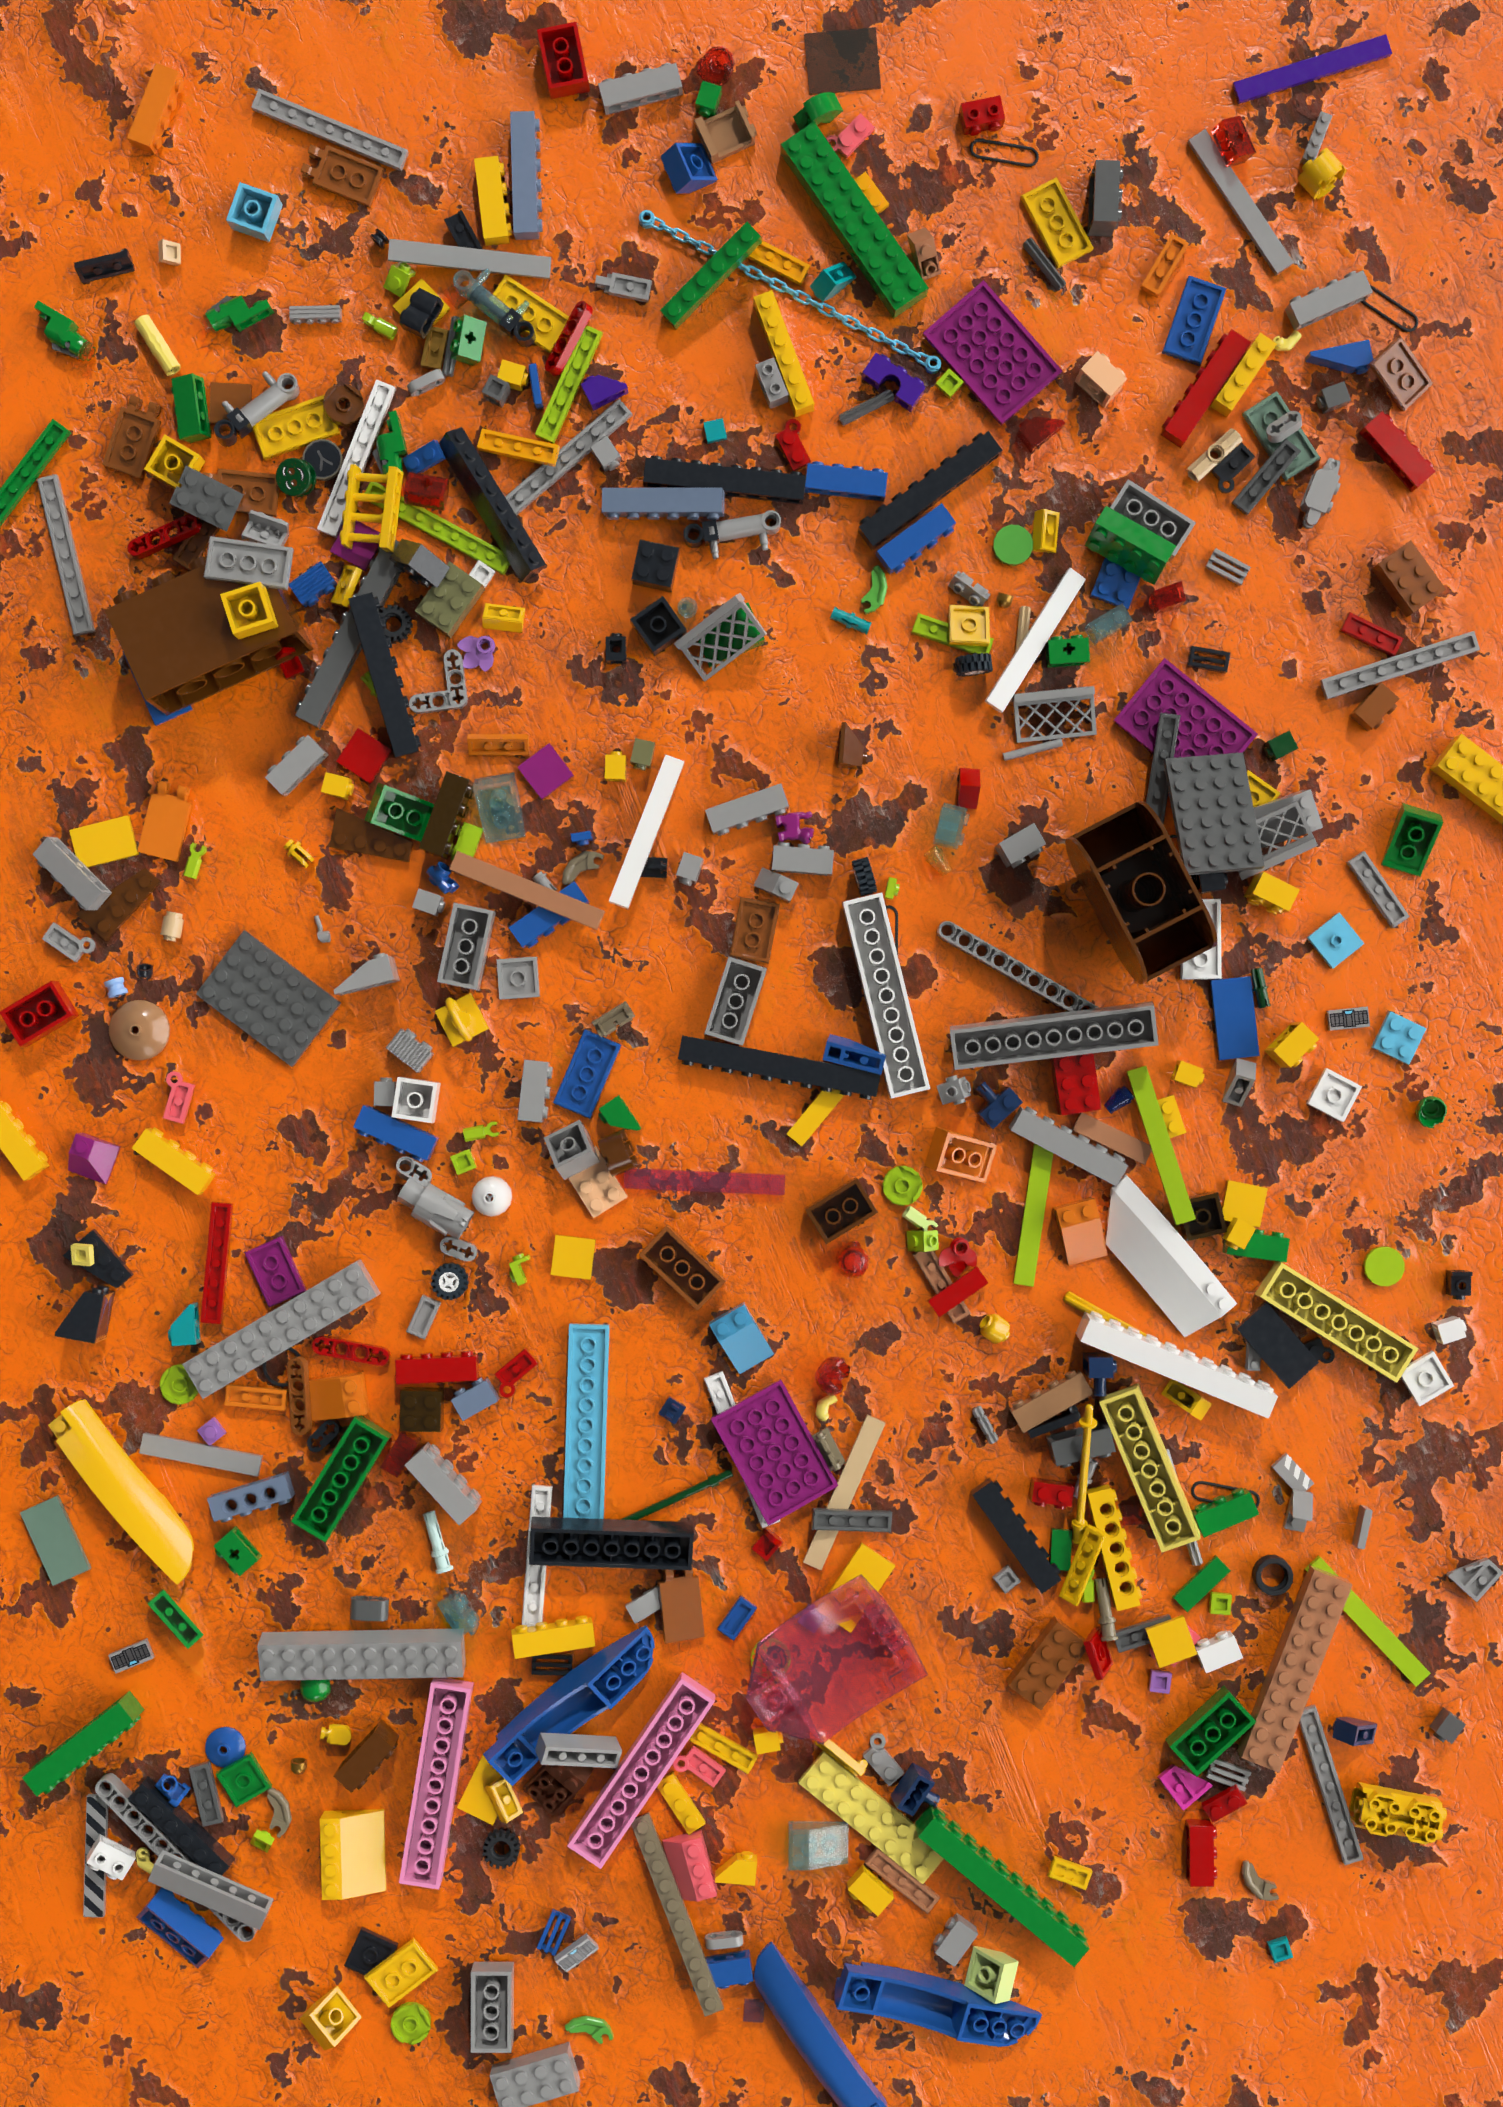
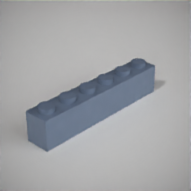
(525, 175)
(663, 503)

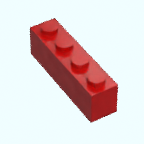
(1397, 451)
(437, 1368)

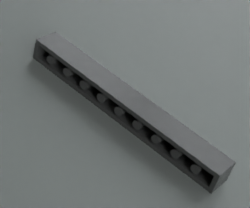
(345, 646)

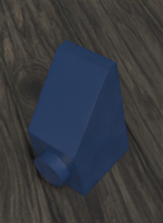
(1354, 1731)

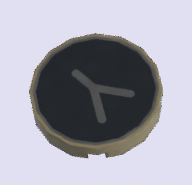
(324, 458)

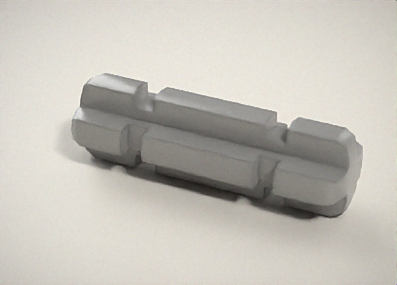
(985, 1425)

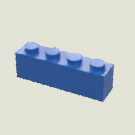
(846, 482)
(915, 539)
(542, 921)
(395, 1132)

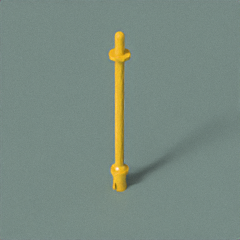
(1079, 1523)

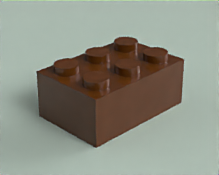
(841, 1210)
(367, 1757)

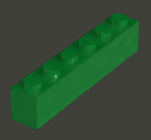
(711, 275)

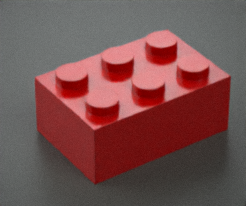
(563, 60)
(39, 1013)
(1075, 1084)

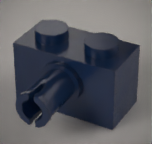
(997, 1105)
(1099, 1366)
(914, 1789)

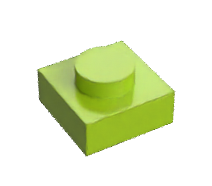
(949, 383)
(891, 888)
(463, 1161)
(1220, 1603)
(262, 1840)

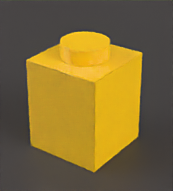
(514, 374)
(615, 767)
(337, 786)
(1188, 1074)
(1238, 1234)
(766, 1740)

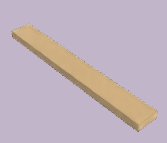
(847, 1486)

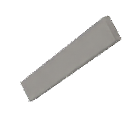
(201, 1454)

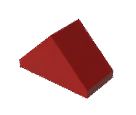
(968, 788)

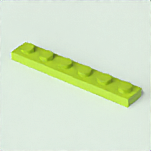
(568, 385)

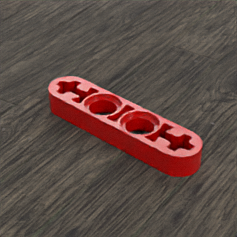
(559, 357)
(165, 540)
(351, 1350)

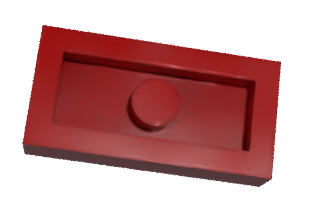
(1224, 1803)

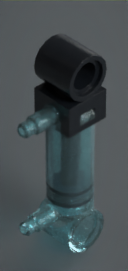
(508, 319)

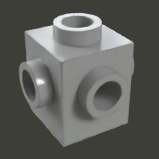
(954, 1090)

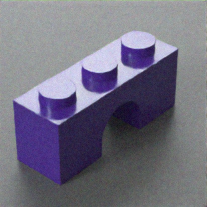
(881, 370)

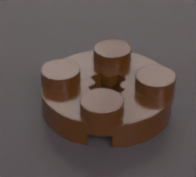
(344, 416)

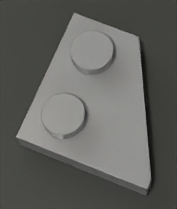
(1476, 1577)

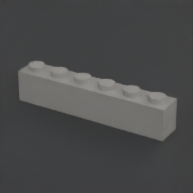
(1068, 1146)
(210, 1889)

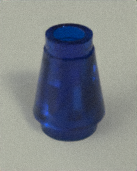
(1119, 1099)

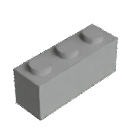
(296, 765)
(802, 859)
(534, 1091)

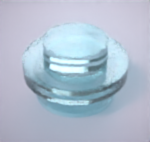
(687, 607)

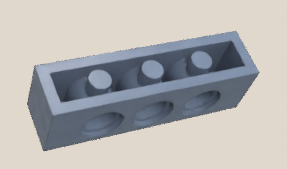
(219, 1501)

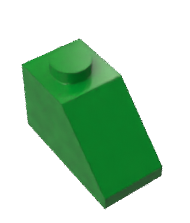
(618, 1114)

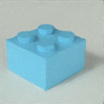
(254, 212)

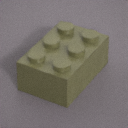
(450, 601)

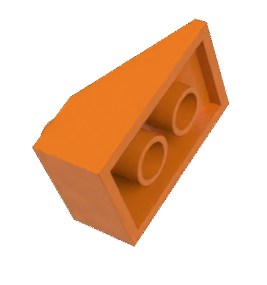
(960, 1155)
(1080, 1230)
(339, 1396)

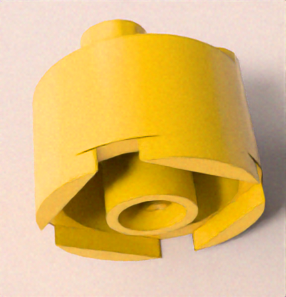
(1320, 174)

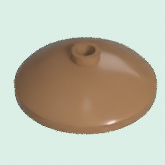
(152, 1033)

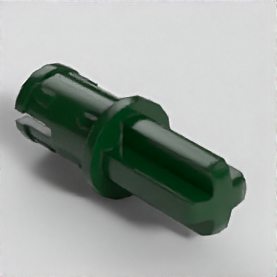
(1260, 988)

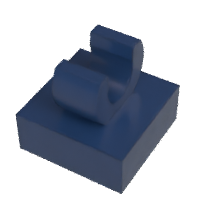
(672, 1410)

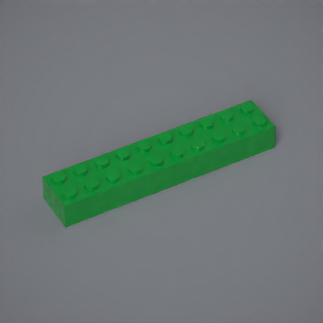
(853, 220)
(1002, 1885)

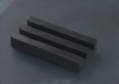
(1191, 657)
(536, 1671)

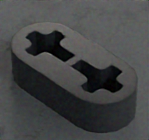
(326, 1438)

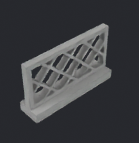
(707, 626)
(1050, 697)
(1290, 849)

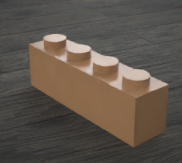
(1051, 1400)

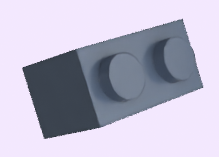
(475, 1398)

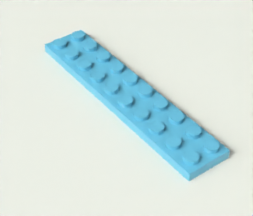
(586, 1421)

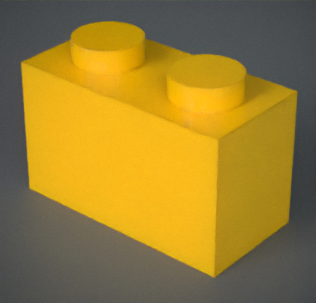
(869, 1890)

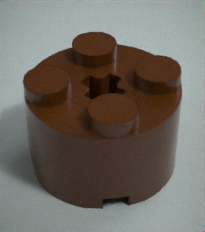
(618, 1153)

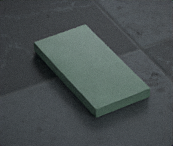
(1265, 413)
(55, 1540)

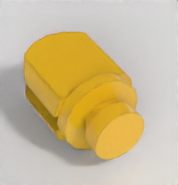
(297, 847)
(337, 1734)

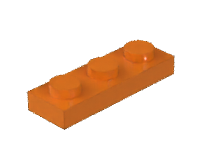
(1164, 265)
(498, 744)
(256, 1397)

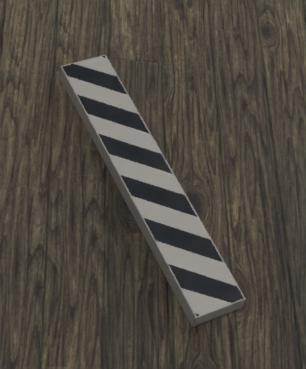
(94, 1880)

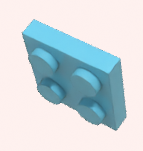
(1398, 1037)

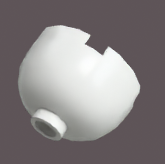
(500, 1192)

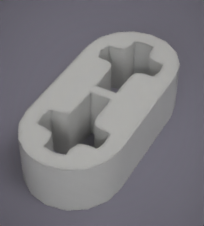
(426, 382)
(1284, 426)
(456, 1252)
(724, 1940)

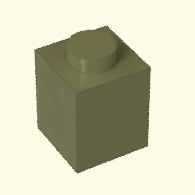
(642, 754)

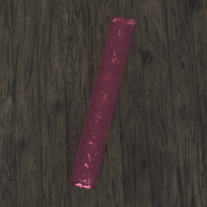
(705, 1181)

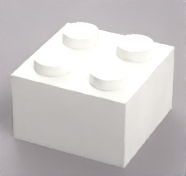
(416, 1099)

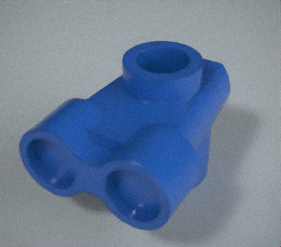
(440, 877)
(176, 1791)

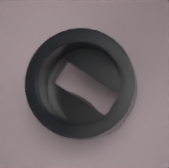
(144, 971)

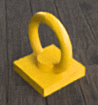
(461, 1019)

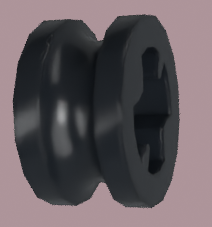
(379, 238)

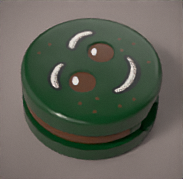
(296, 477)

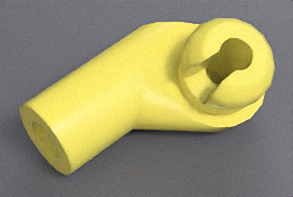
(1287, 344)
(823, 1406)
(143, 1859)

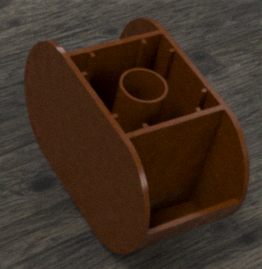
(1141, 892)

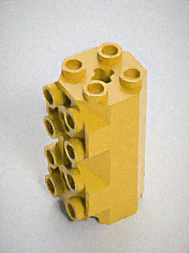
(1397, 1812)

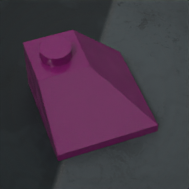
(92, 1157)

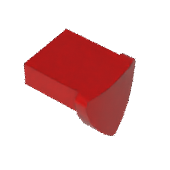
(292, 667)
(767, 1544)

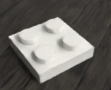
(1334, 1095)
(1426, 1378)

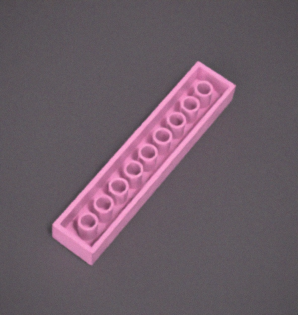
(641, 1770)
(436, 1782)

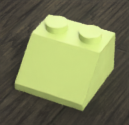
(991, 1974)

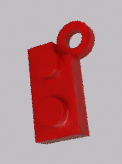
(792, 446)
(515, 1370)

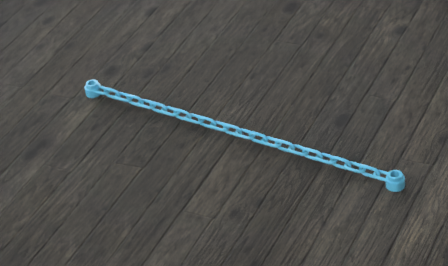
(647, 224)

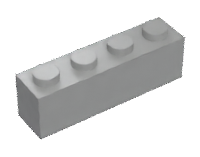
(640, 88)
(1328, 300)
(747, 809)
(71, 873)
(578, 1750)

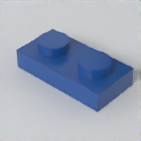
(424, 457)

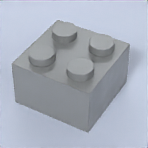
(1020, 845)
(571, 1149)

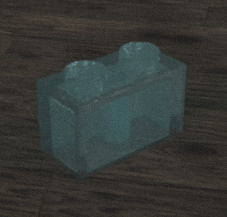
(1108, 624)
(950, 826)

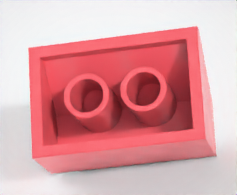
(691, 1866)

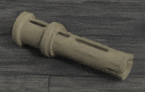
(1106, 1620)

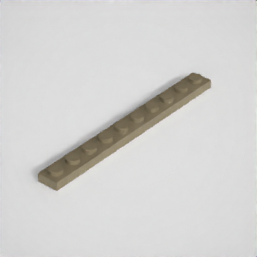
(677, 1914)

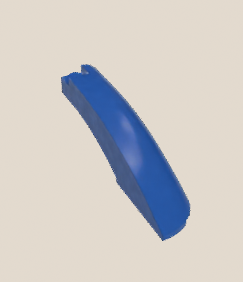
(572, 1702)
(932, 2004)
(812, 2032)

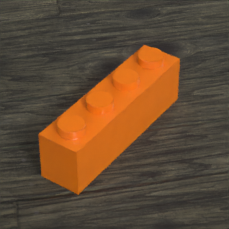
(155, 108)

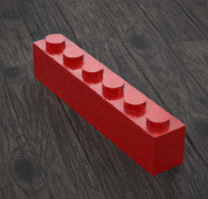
(1206, 387)

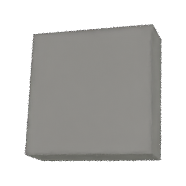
(1006, 1579)

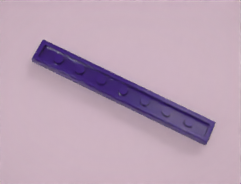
(1312, 69)

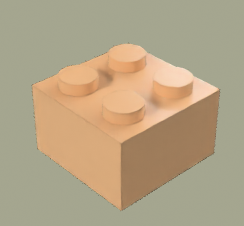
(1101, 379)

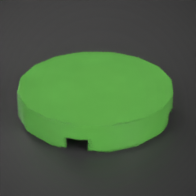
(1012, 545)

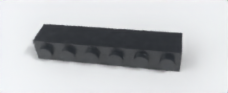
(1015, 1535)
(181, 1828)

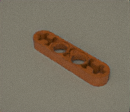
(295, 1395)

